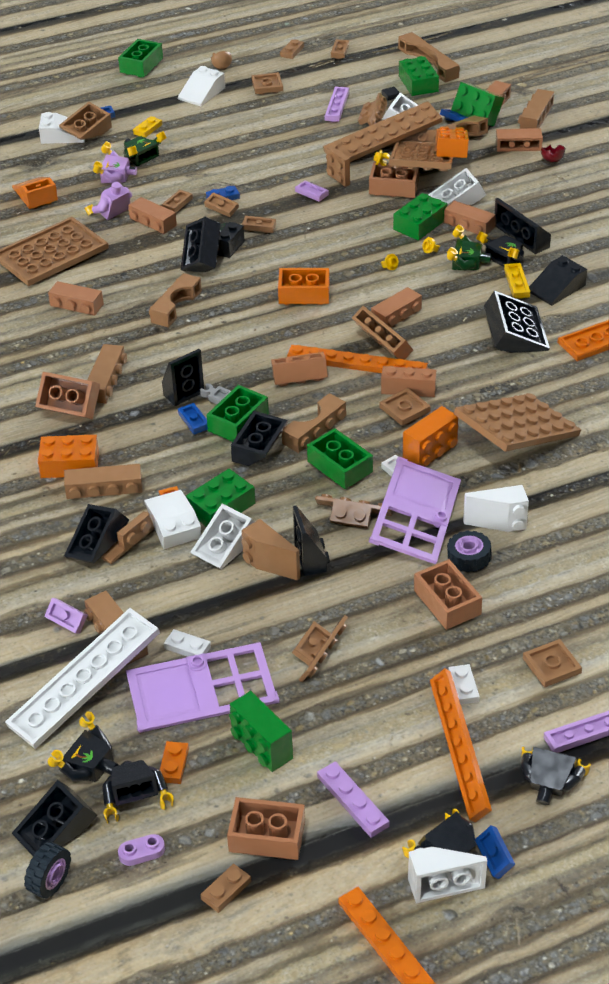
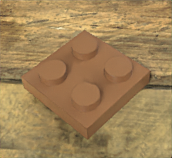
(267, 83)
(338, 166)
(404, 406)
(552, 663)

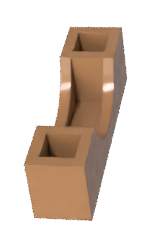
(474, 125)
(184, 288)
(299, 434)

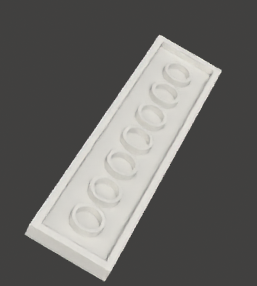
(82, 678)

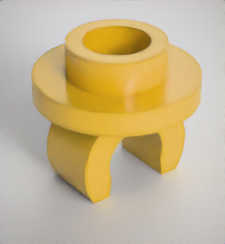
(379, 156)
(429, 245)
(391, 262)

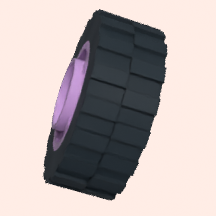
(469, 551)
(47, 870)

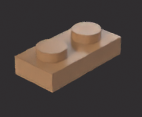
(292, 49)
(339, 49)
(178, 200)
(221, 204)
(259, 224)
(226, 888)

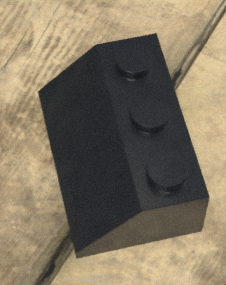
(200, 245)
(256, 438)

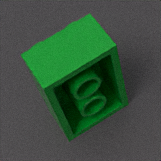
(140, 57)
(418, 76)
(478, 102)
(419, 216)
(234, 410)
(340, 458)
(224, 489)
(261, 731)

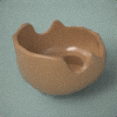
(221, 59)

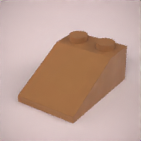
(87, 122)
(270, 551)

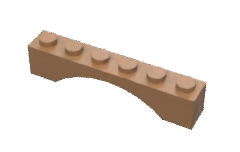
(414, 45)

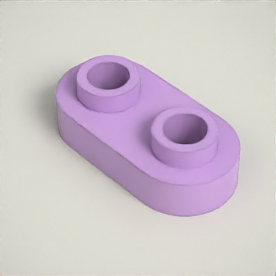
(141, 850)

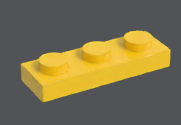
(517, 280)

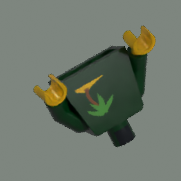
(142, 149)
(466, 254)

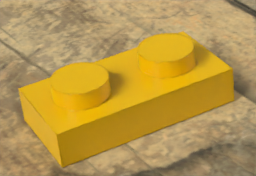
(147, 126)

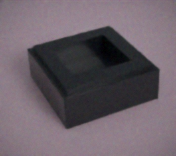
(390, 93)

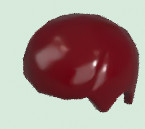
(553, 154)

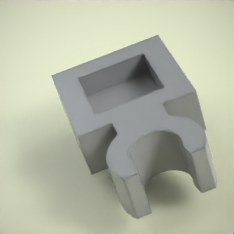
(213, 394)

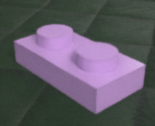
(66, 615)

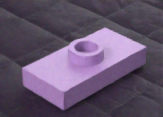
(312, 191)

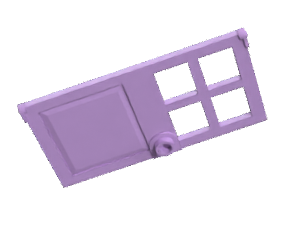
(422, 496)
(185, 691)

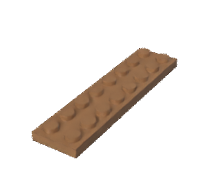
(387, 131)

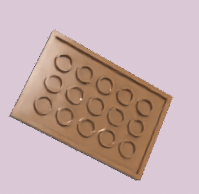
(418, 154)
(51, 251)
(517, 422)

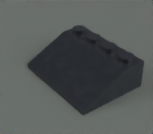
(515, 324)

